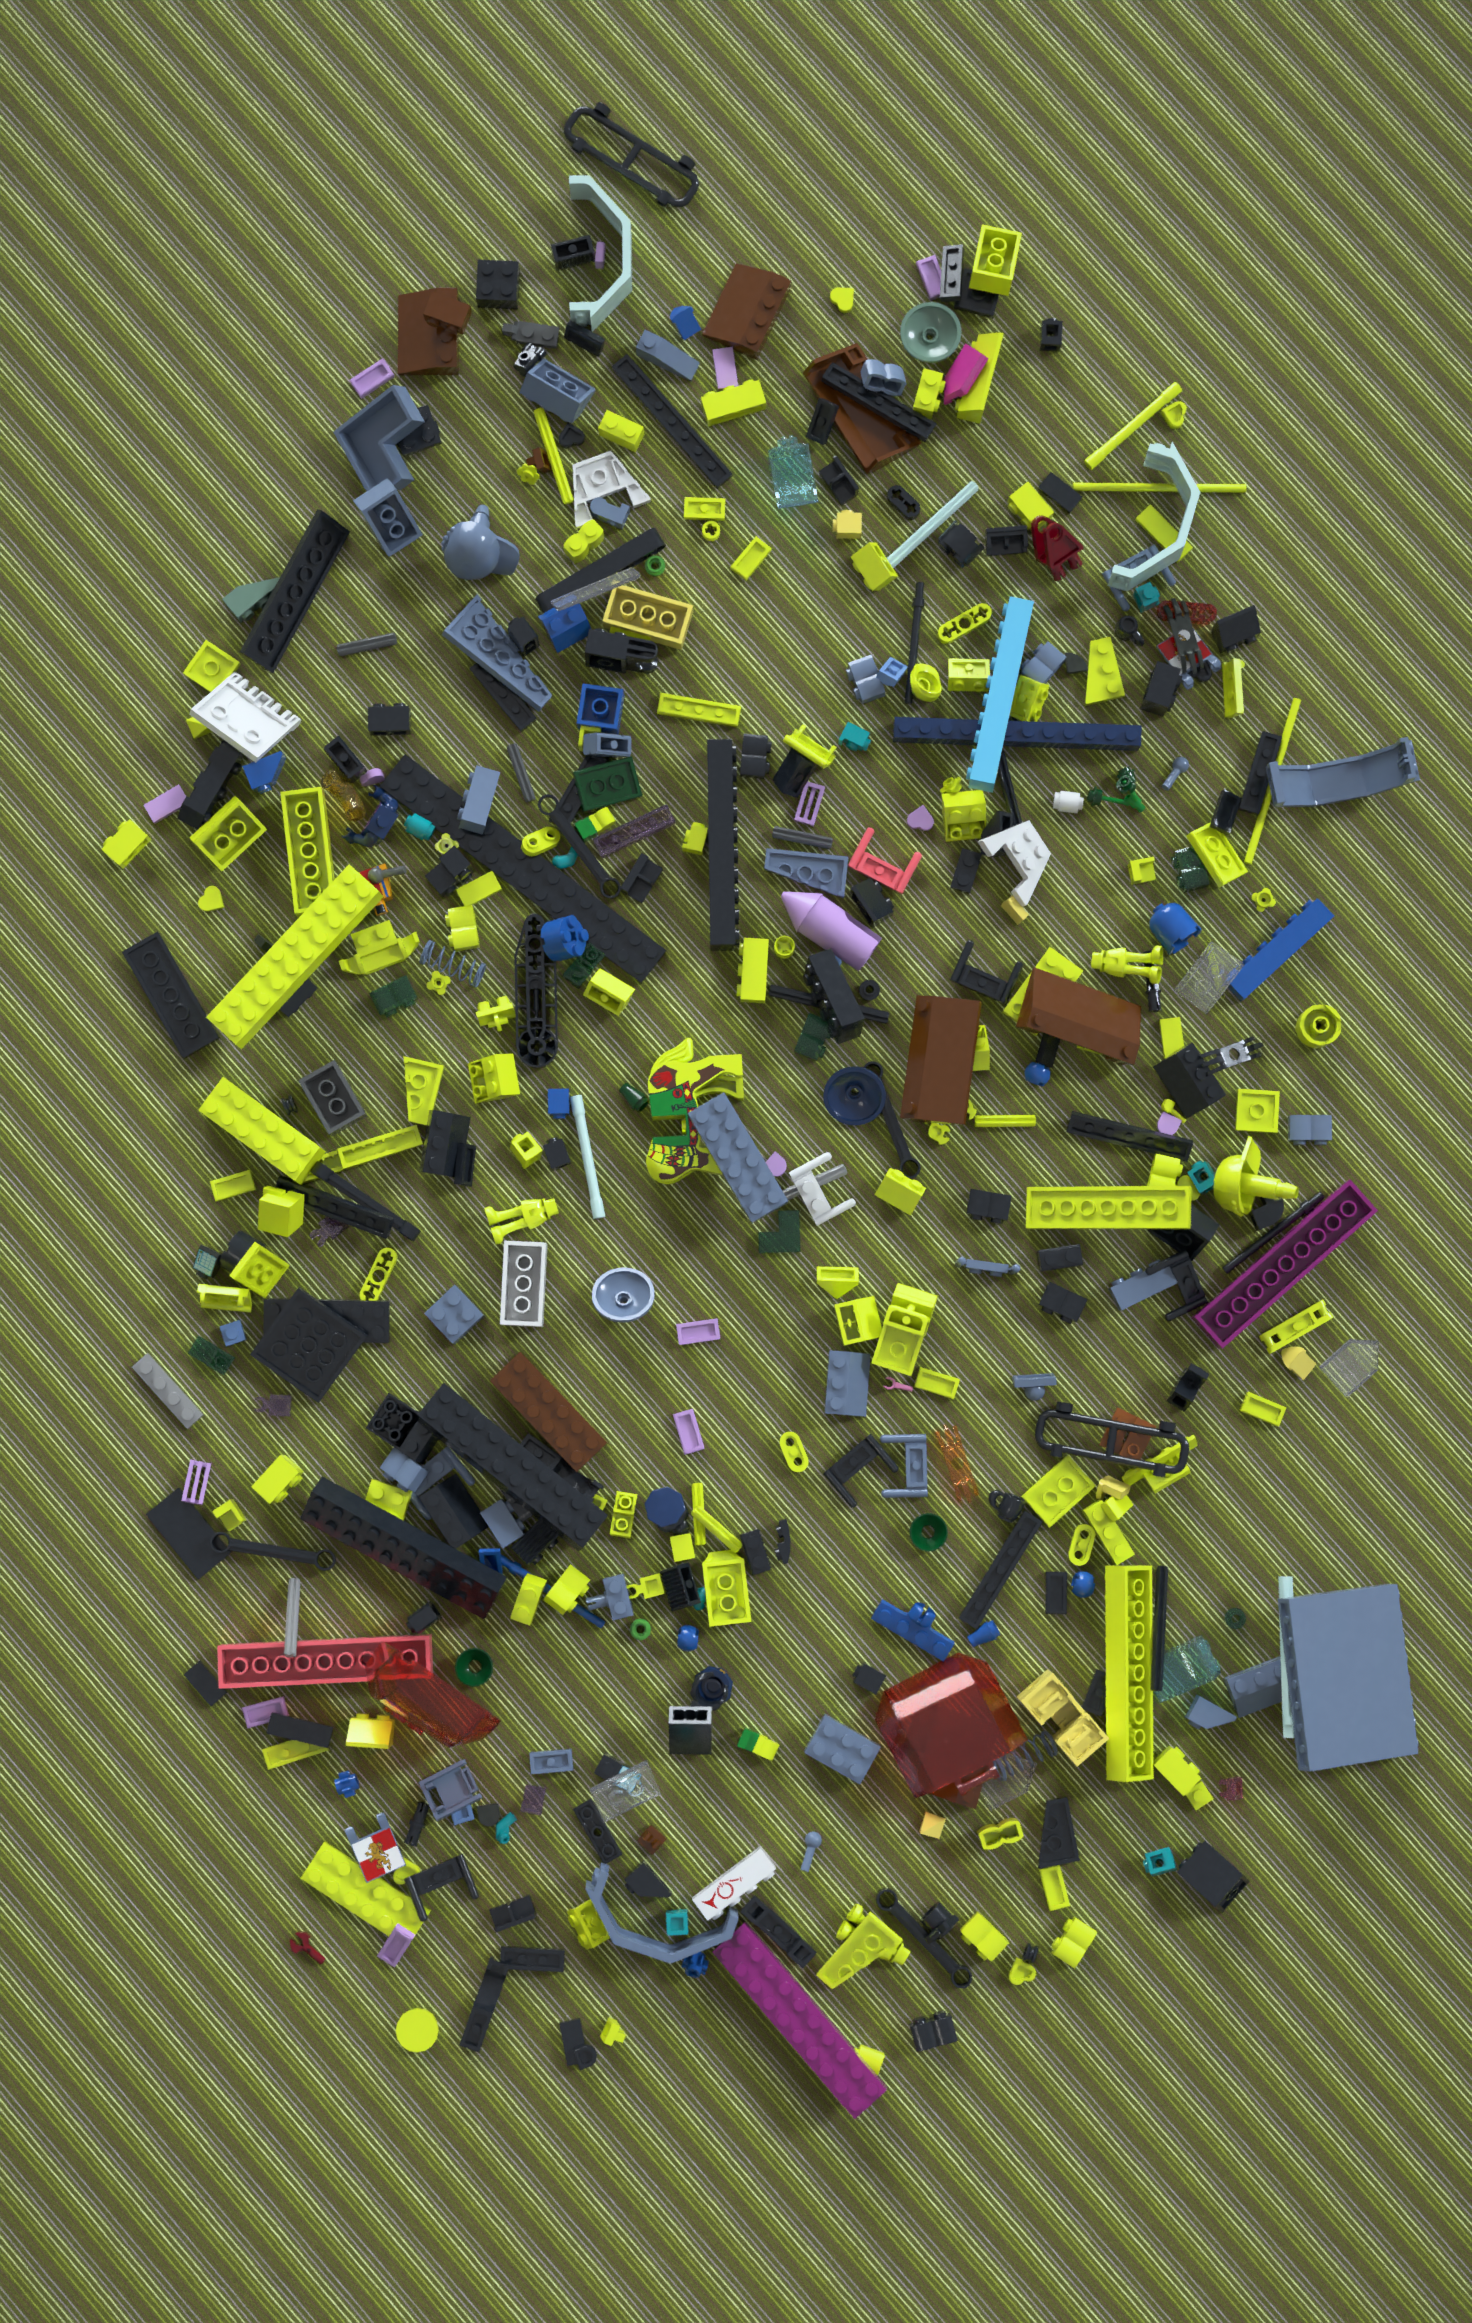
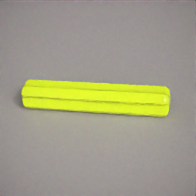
(1005, 1121)
(698, 1499)
(716, 1528)

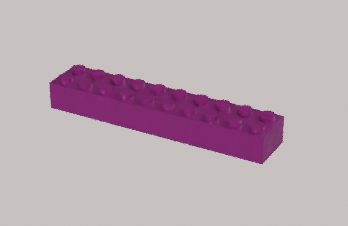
(1284, 1264)
(800, 2020)

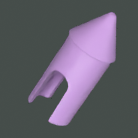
(831, 927)

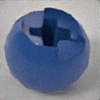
(1037, 1074)
(1083, 1584)
(687, 1638)

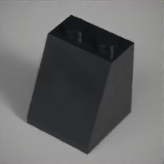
(1212, 1876)

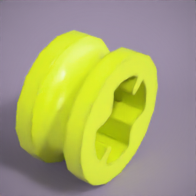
(707, 536)

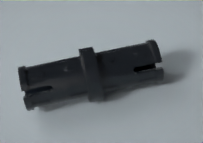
(417, 1823)

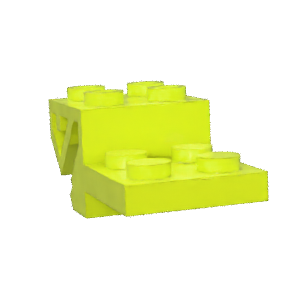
(1052, 963)
(904, 1329)

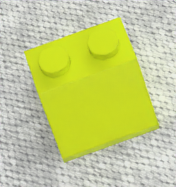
(370, 1731)

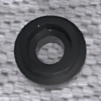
(869, 996)

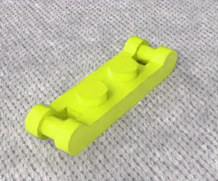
(1296, 1326)

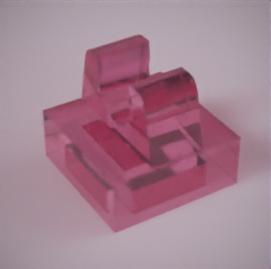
(1234, 1788)

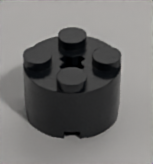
(960, 543)
(237, 1249)

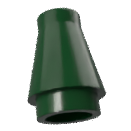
(634, 1097)

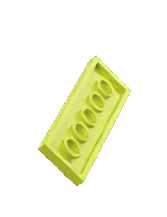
(373, 1901)

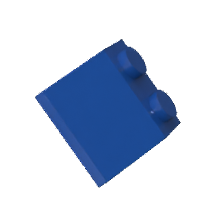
(565, 626)
(265, 772)

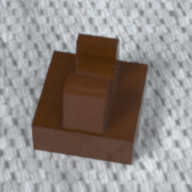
(540, 460)
(651, 1839)

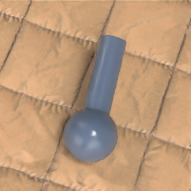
(1179, 765)
(812, 1840)

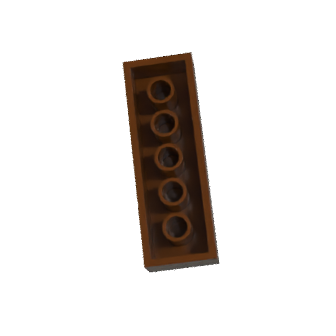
(548, 1411)

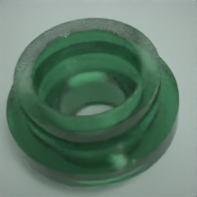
(1228, 1618)

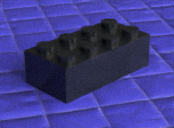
(833, 996)

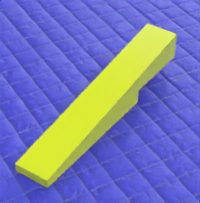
(370, 1150)

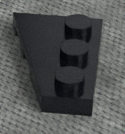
(1058, 1836)

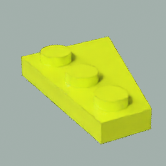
(1103, 673)
(422, 1088)

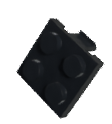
(422, 437)

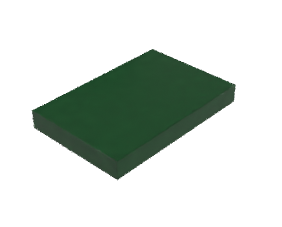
(607, 783)

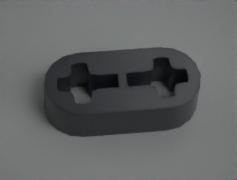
(900, 506)

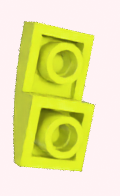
(623, 1514)

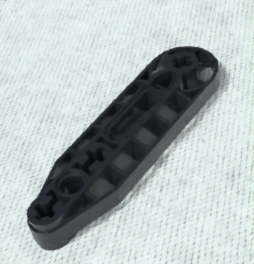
(535, 980)

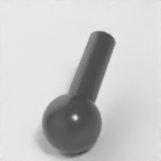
(377, 875)

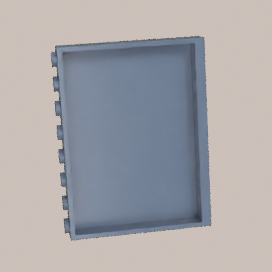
(1347, 1677)

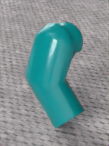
(565, 860)
(502, 1828)

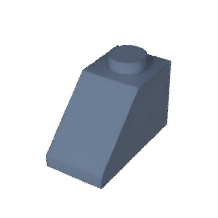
(1207, 1714)

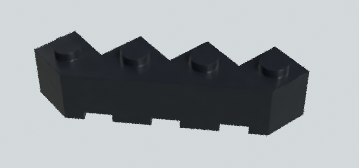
(211, 785)

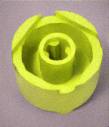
(1327, 1033)

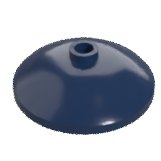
(855, 1107)

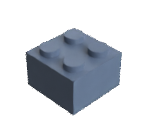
(454, 1314)

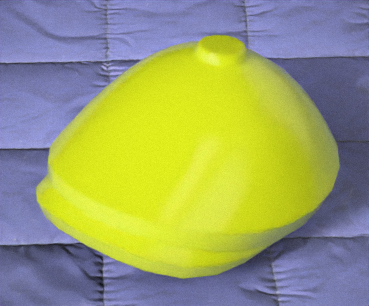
(925, 682)

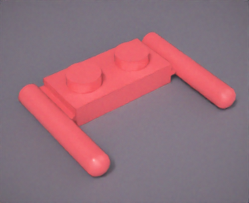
(880, 870)

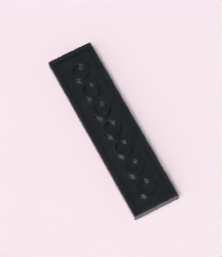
(295, 591)

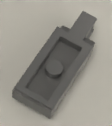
(533, 333)

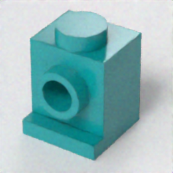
(1146, 597)
(854, 737)
(1195, 1174)
(1163, 1854)

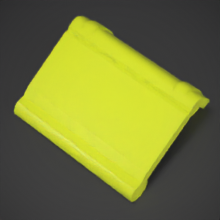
(810, 748)
(225, 1298)

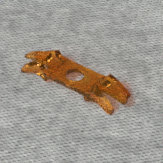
(962, 1475)

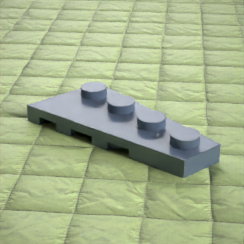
(812, 869)

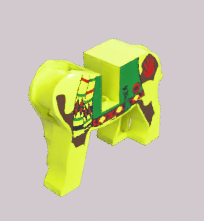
(673, 1094)

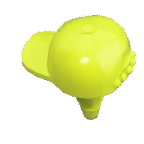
(1238, 1182)

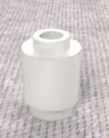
(1068, 801)

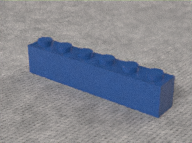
(1280, 948)

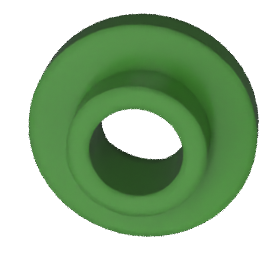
(654, 560)
(640, 1636)

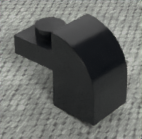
(1267, 1214)
(1187, 1387)

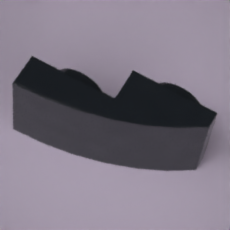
(783, 1549)

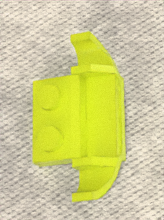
(378, 949)

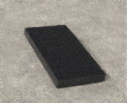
(188, 1533)

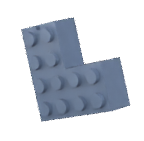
(372, 436)

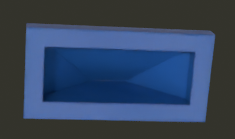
(492, 1558)

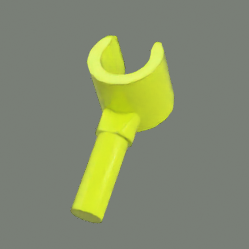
(1168, 1105)

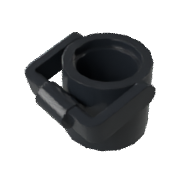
(938, 1922)

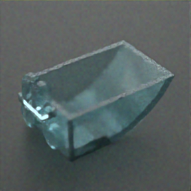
(792, 473)
(1187, 1668)

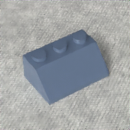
(557, 390)
(847, 1383)
(1255, 1687)

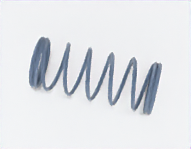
(426, 954)
(1046, 1745)

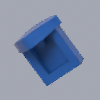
(684, 321)

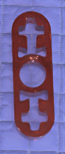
(1200, 618)

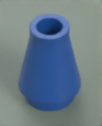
(985, 1633)

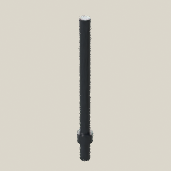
(917, 604)
(1304, 1208)

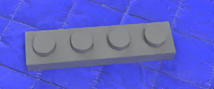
(167, 1391)

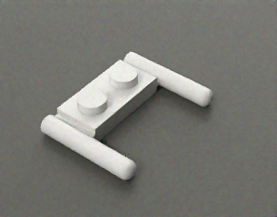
(812, 1193)

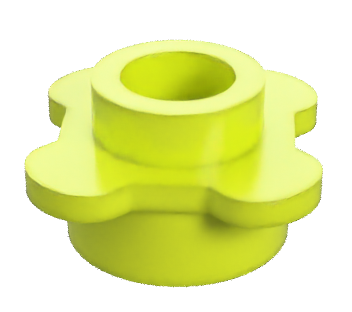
(951, 785)
(440, 845)
(1269, 901)
(440, 989)

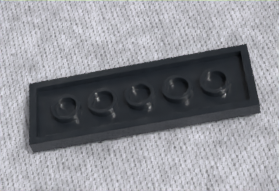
(170, 995)
(367, 1315)

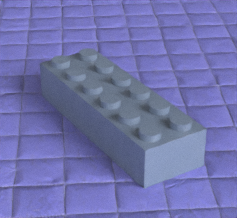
(737, 1158)

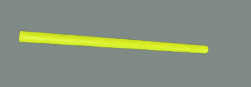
(1156, 487)
(1267, 798)

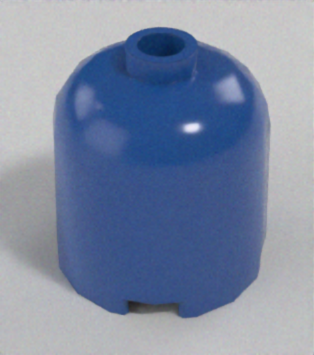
(1173, 927)

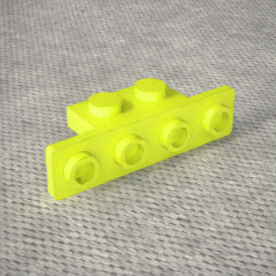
(1167, 1456)

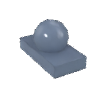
(1034, 1384)

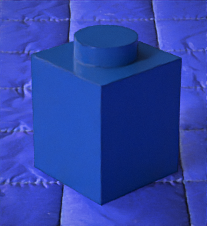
(558, 1103)

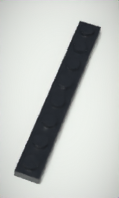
(672, 421)

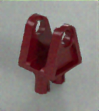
(1055, 546)

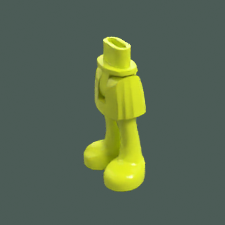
(1116, 963)
(533, 1212)
(897, 1953)

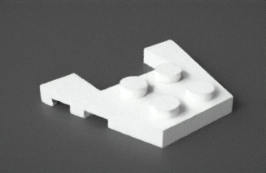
(600, 478)
(1025, 851)

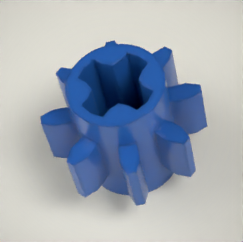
(347, 1784)
(695, 1965)

